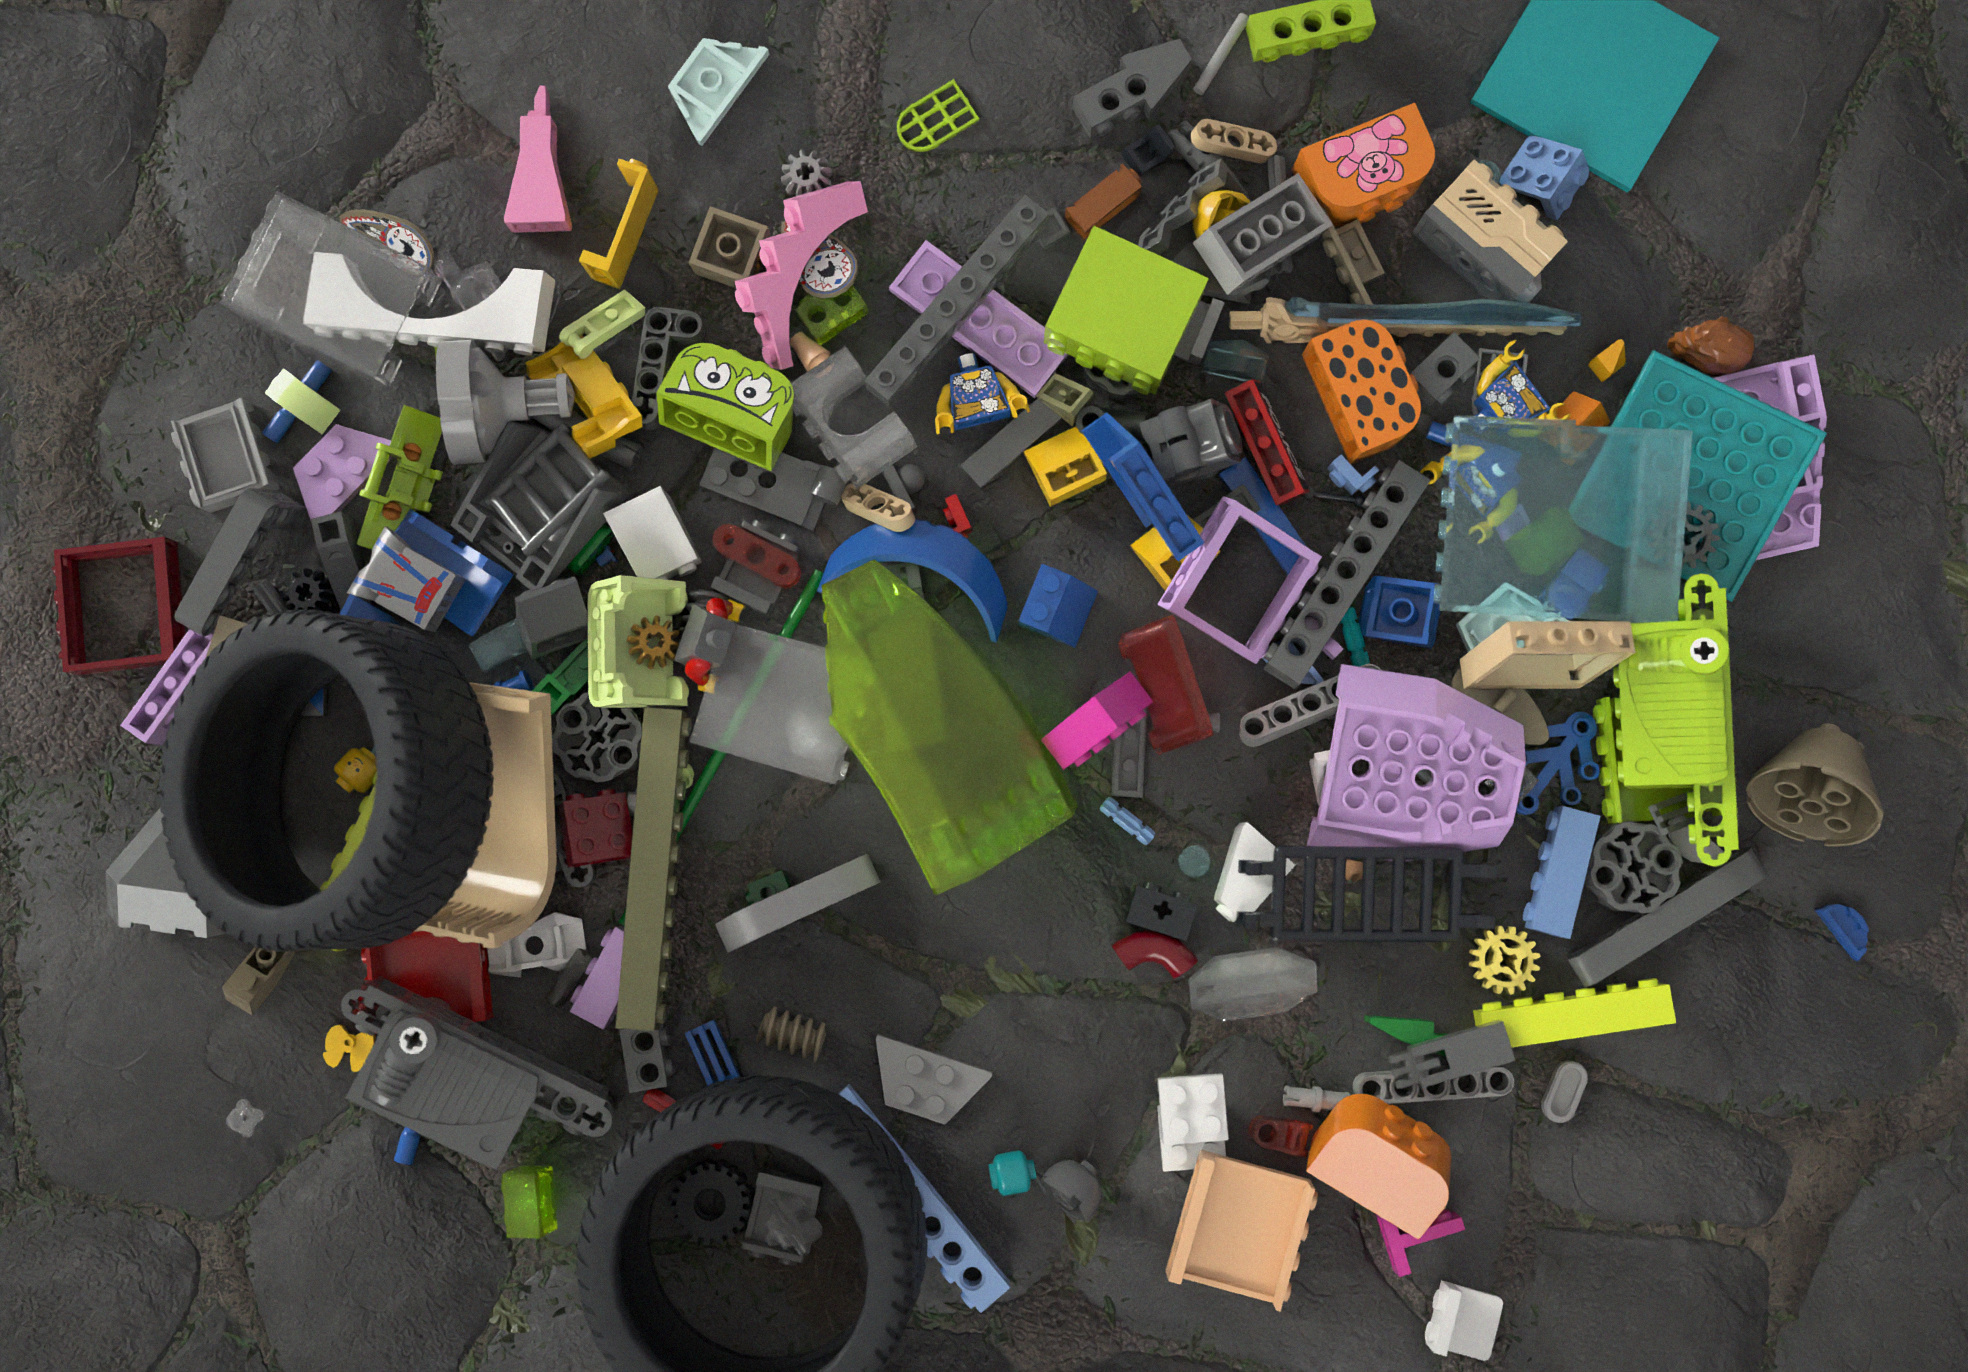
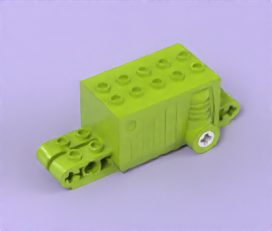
(1681, 713)

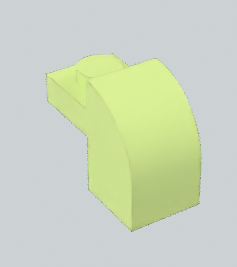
(302, 401)

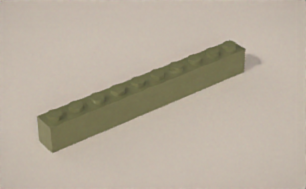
(652, 869)

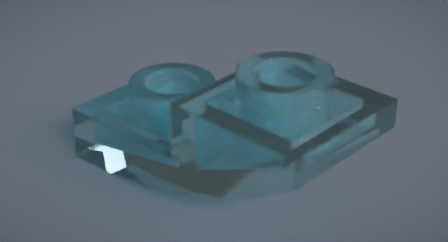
(498, 646)

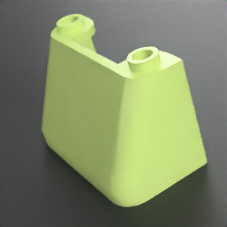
(612, 672)

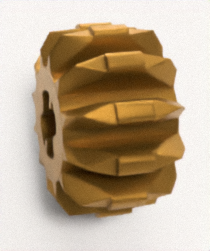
(651, 631)

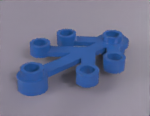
(1559, 759)

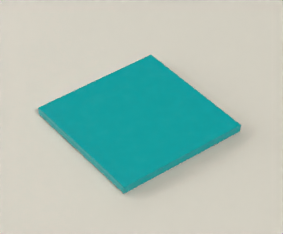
(1596, 78)

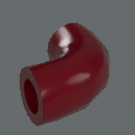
(1156, 948)

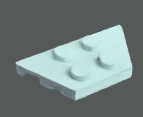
(712, 82)

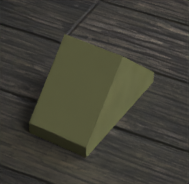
(1065, 397)

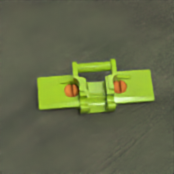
(412, 481)

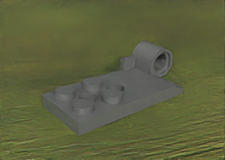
(796, 496)

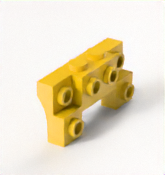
(596, 393)

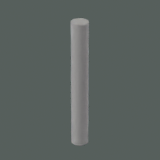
(1221, 54)

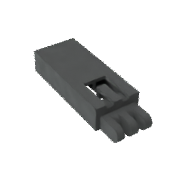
(1465, 1051)

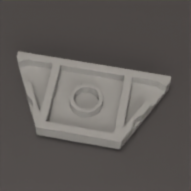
(925, 1080)

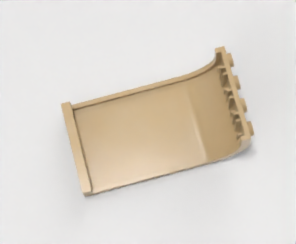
(518, 850)

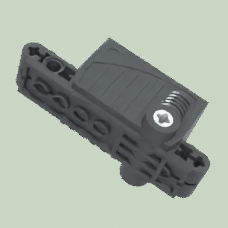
(460, 1077)

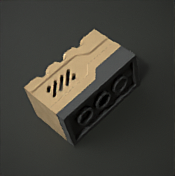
(1490, 236)

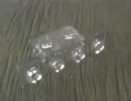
(468, 285)

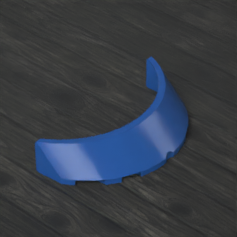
(933, 548)

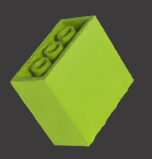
(1124, 311)

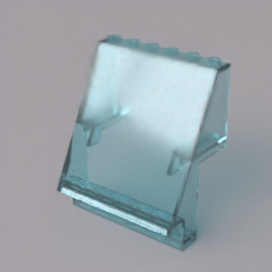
(1563, 519)

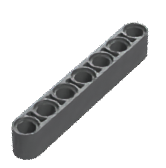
(1676, 913)

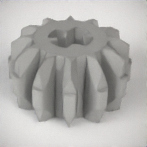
(805, 164)

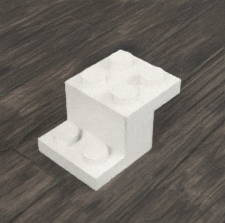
(1191, 1119)

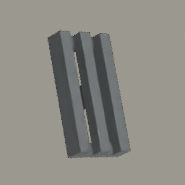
(1659, 819)

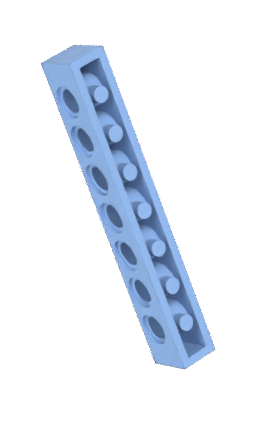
(992, 1281)

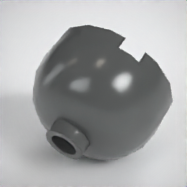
(1074, 1188)

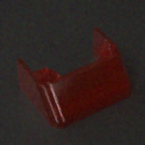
(1169, 680)

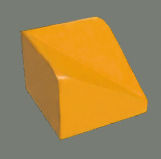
(1609, 360)

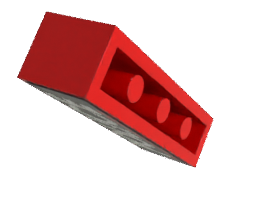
(1267, 442)

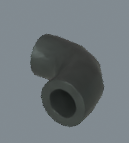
(1127, 419)

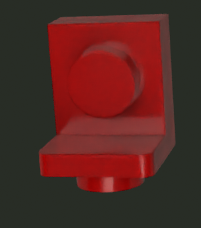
(955, 515)

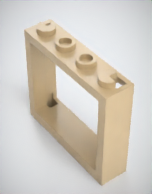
(1548, 655)

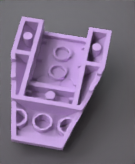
(1796, 390)

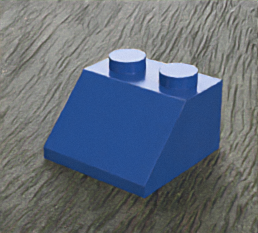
(1057, 606)

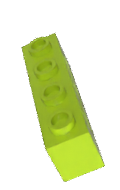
(1318, 13)

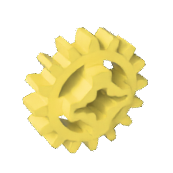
(1516, 953)

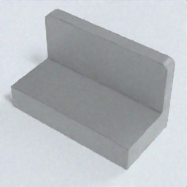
(1199, 332)

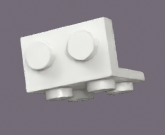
(1463, 1321)

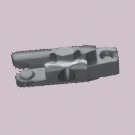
(1183, 144)

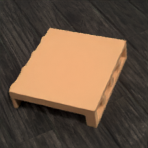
(1241, 1228)

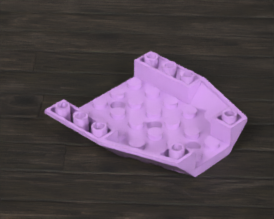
(1411, 726)

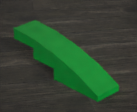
(1406, 1029)

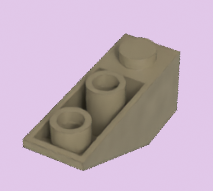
(256, 978)

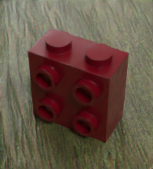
(595, 828)

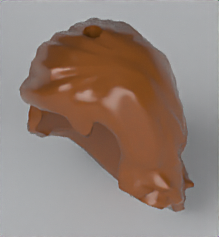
(1714, 346)

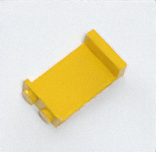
(614, 267)

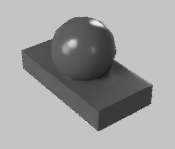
(905, 481)

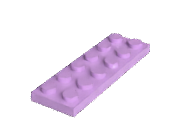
(994, 331)

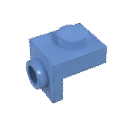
(1346, 476)

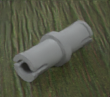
(1312, 1098)

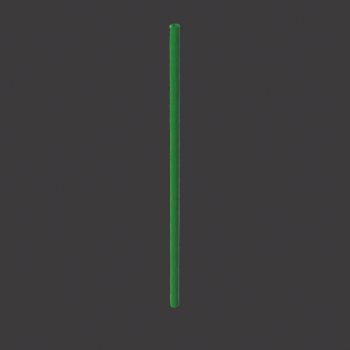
(717, 756)

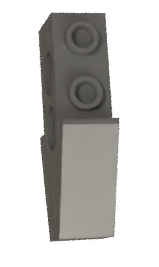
(1152, 70)

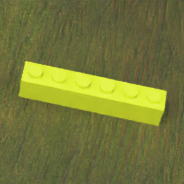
(1582, 1014)

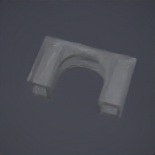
(858, 455)

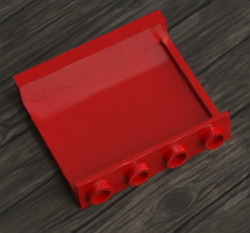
(436, 969)

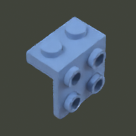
(1547, 173)

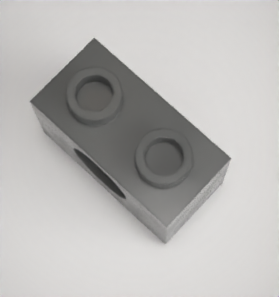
(1453, 355)

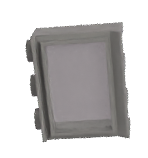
(221, 455)

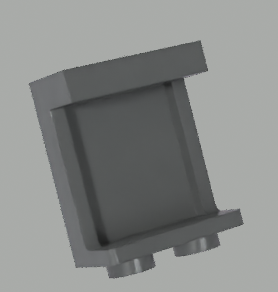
(748, 587)
(769, 1185)

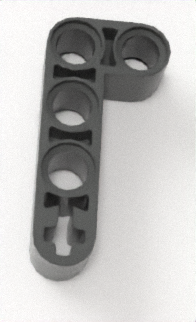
(663, 339)

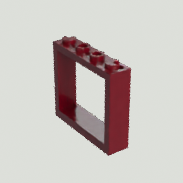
(68, 600)

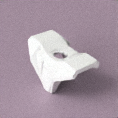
(560, 938)

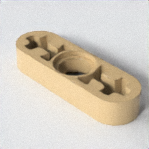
(1221, 145)
(882, 516)

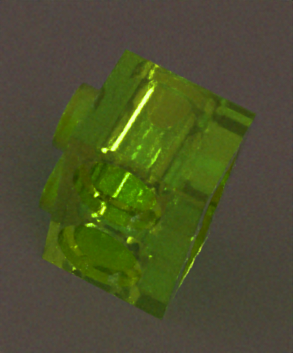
(837, 316)

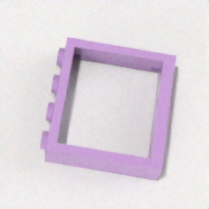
(1198, 561)

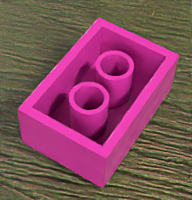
(1097, 720)

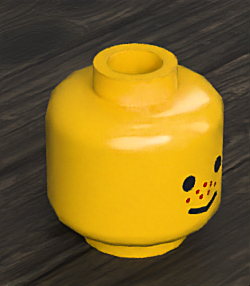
(356, 770)

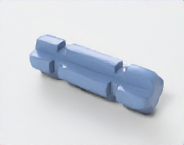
(1127, 821)

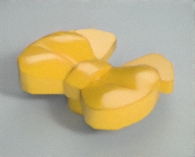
(340, 1041)

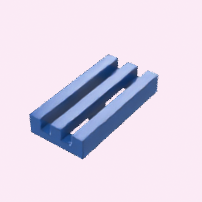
(712, 1025)

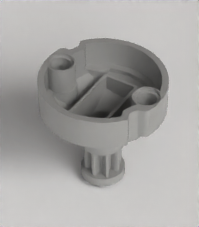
(481, 402)

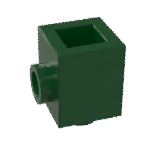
(767, 887)

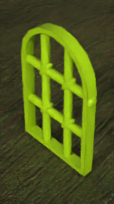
(938, 106)

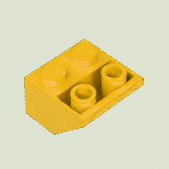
(1065, 465)
(1158, 557)

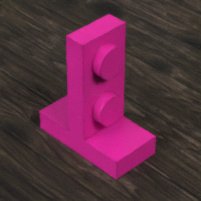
(1397, 1239)

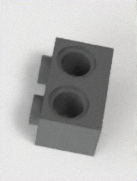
(637, 1057)

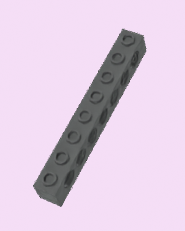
(957, 301)
(1408, 486)

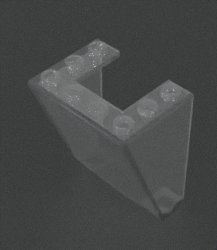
(327, 288)
(772, 707)

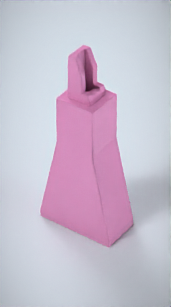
(537, 191)

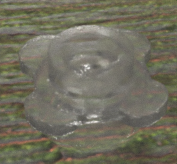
(236, 1121)

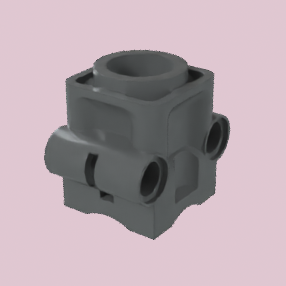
(1193, 441)

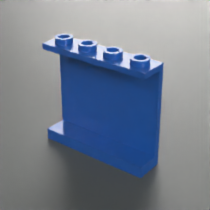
(1142, 485)

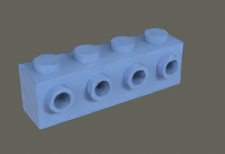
(1561, 871)

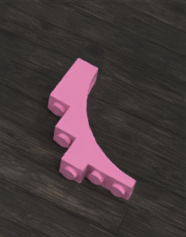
(786, 255)

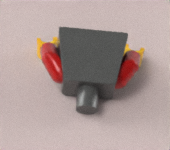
(707, 638)

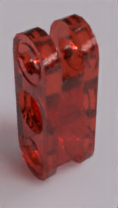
(745, 544)

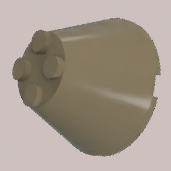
(1818, 790)

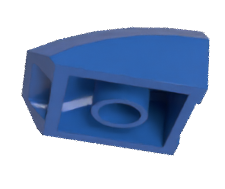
(1400, 611)

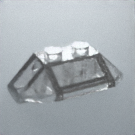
(1252, 984)

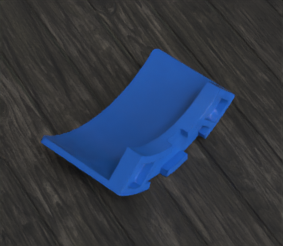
(483, 576)

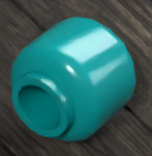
(1011, 1173)

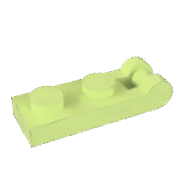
(602, 323)

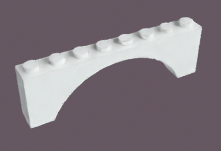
(508, 319)

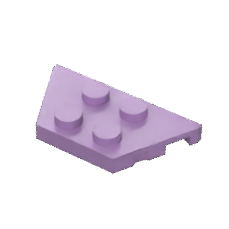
(336, 469)

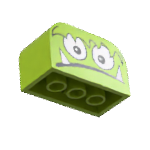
(728, 403)

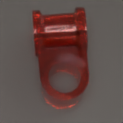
(1287, 1134)

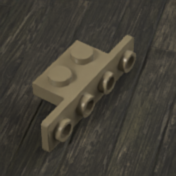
(1353, 257)

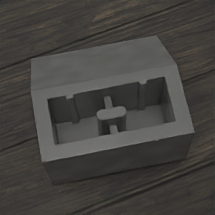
(551, 617)

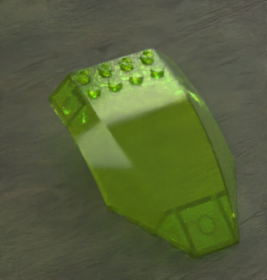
(936, 729)

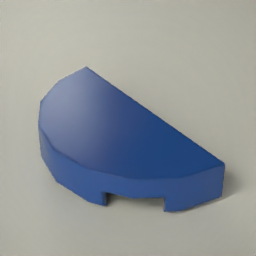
(1847, 928)

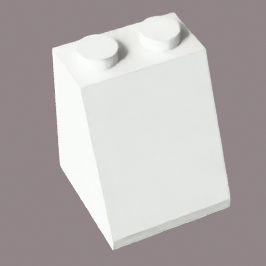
(653, 536)
(1236, 889)

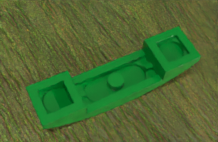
(566, 679)

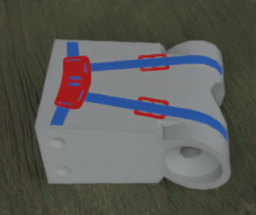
(407, 582)

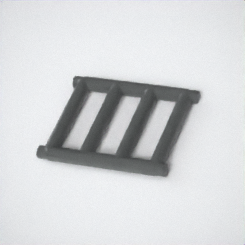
(518, 479)

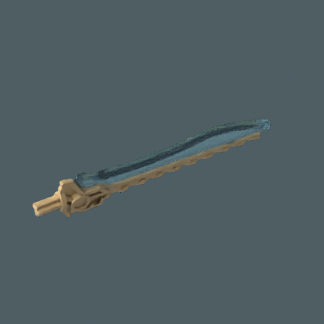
(1303, 320)

